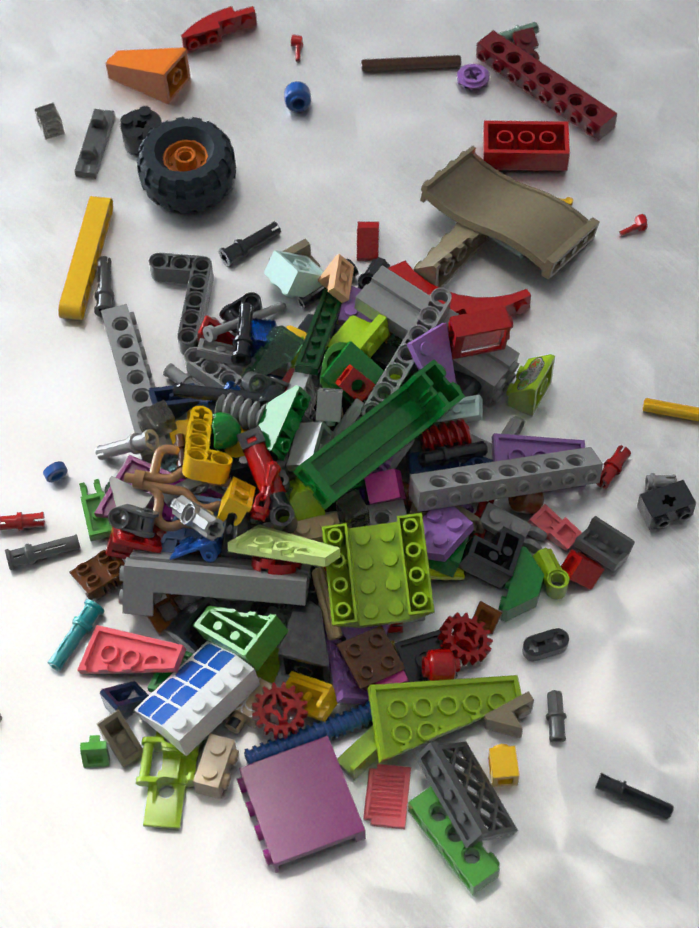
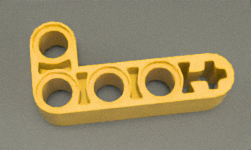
(200, 461)

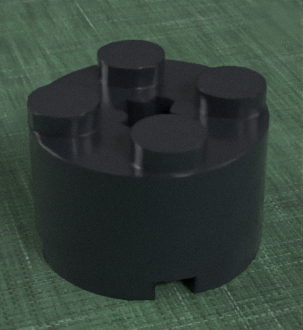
(136, 126)

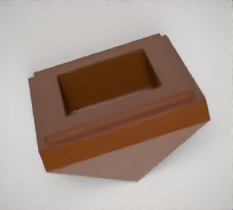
(488, 615)

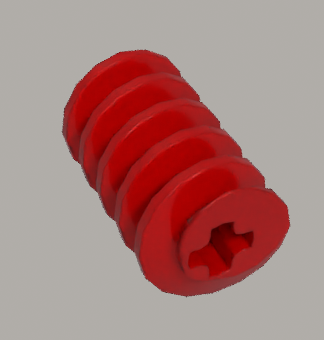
(445, 435)

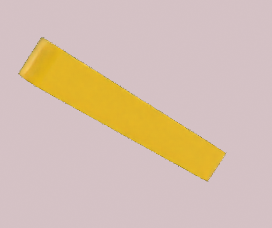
(84, 259)

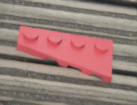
(126, 652)

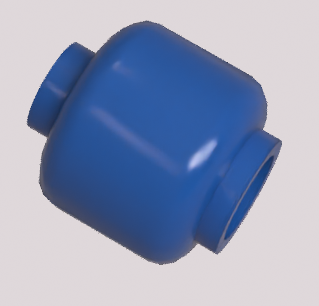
(297, 97)

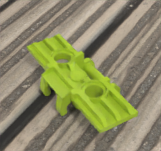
(176, 771)

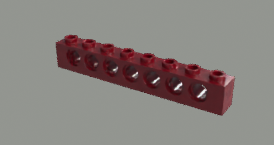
(546, 85)

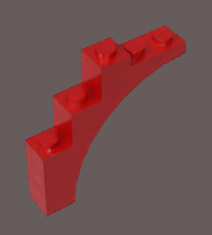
(514, 303)

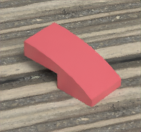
(558, 531)

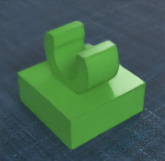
(95, 752)

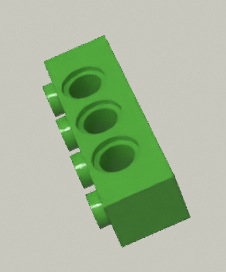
(473, 875)

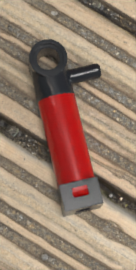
(257, 454)

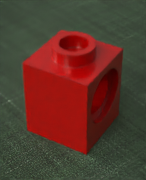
(348, 377)

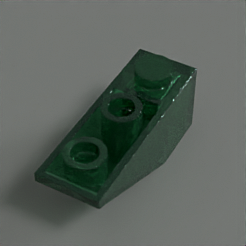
(278, 351)

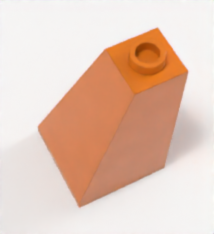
(151, 71)

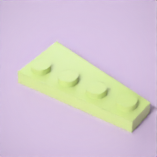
(280, 545)

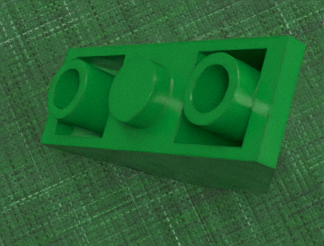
(283, 419)
(522, 587)

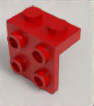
(123, 543)

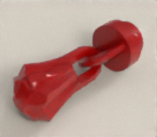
(271, 472)

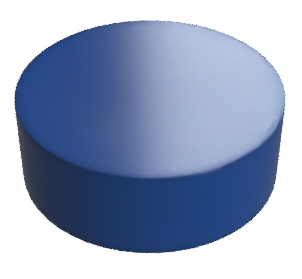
(55, 471)

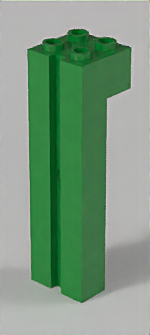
(379, 434)

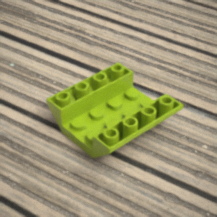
(379, 573)

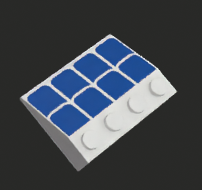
(198, 696)

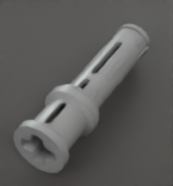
(134, 443)

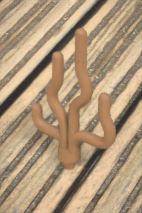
(160, 483)

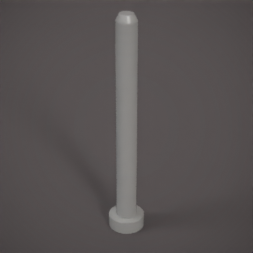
(210, 333)

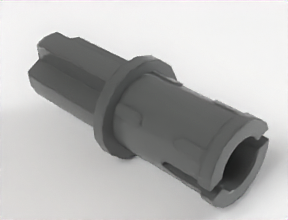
(556, 716)

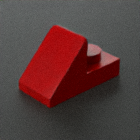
(367, 241)

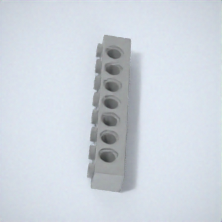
(125, 354)
(504, 479)

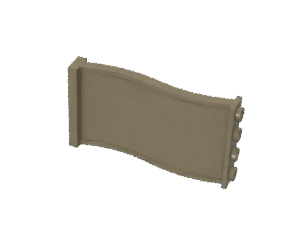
(509, 211)

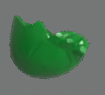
(225, 430)

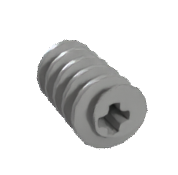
(244, 412)

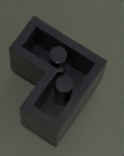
(494, 559)

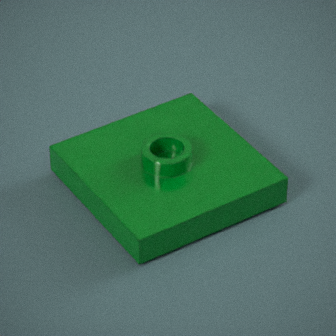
(357, 358)

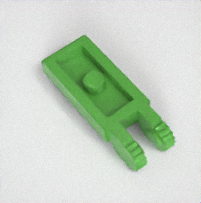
(97, 527)

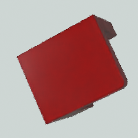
(582, 569)

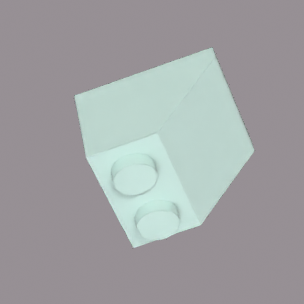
(293, 273)

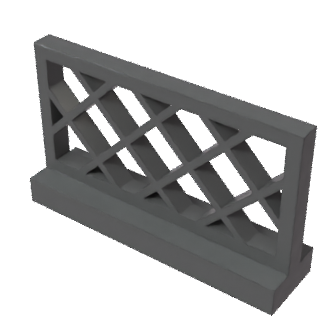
(458, 799)

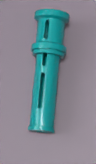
(81, 625)

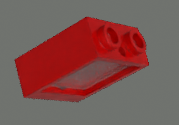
(479, 332)

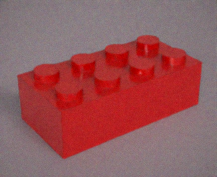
(526, 145)

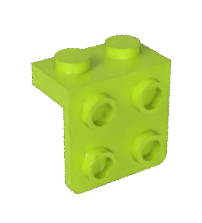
(363, 334)

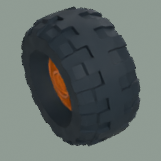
(186, 164)

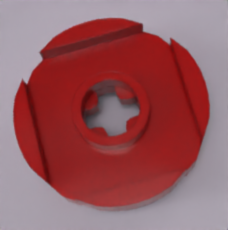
(275, 566)

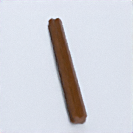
(409, 63)

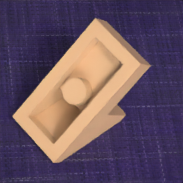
(338, 278)

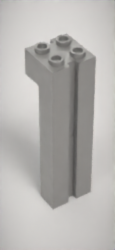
(402, 303)
(151, 574)

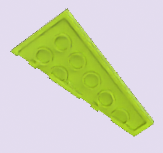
(425, 710)

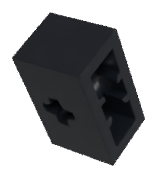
(666, 505)

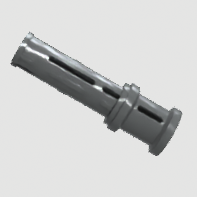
(104, 293)
(28, 551)

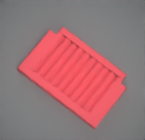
(387, 796)

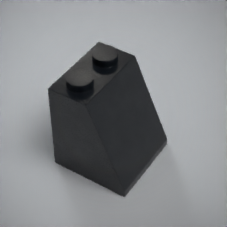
(304, 645)

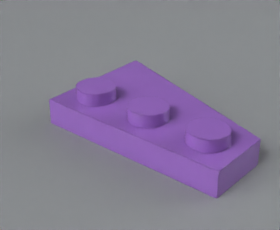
(433, 345)

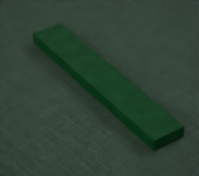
(318, 335)

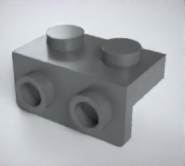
(604, 544)

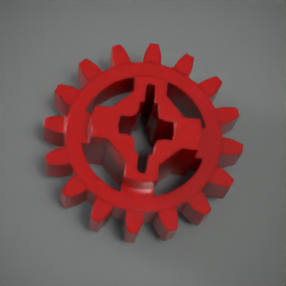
(465, 638)
(269, 712)

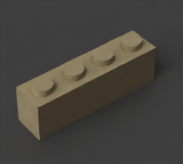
(450, 255)

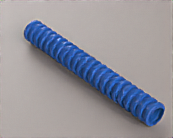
(332, 728)

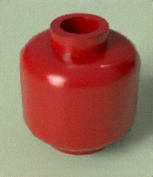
(440, 664)

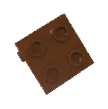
(97, 574)
(370, 657)

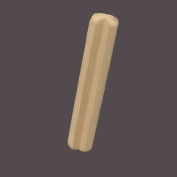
(321, 586)

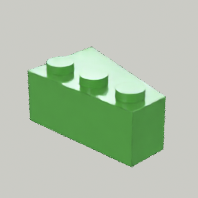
(244, 634)

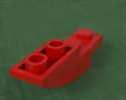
(215, 25)

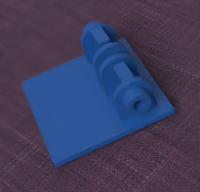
(208, 548)

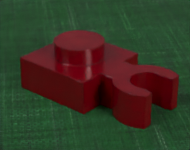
(526, 41)

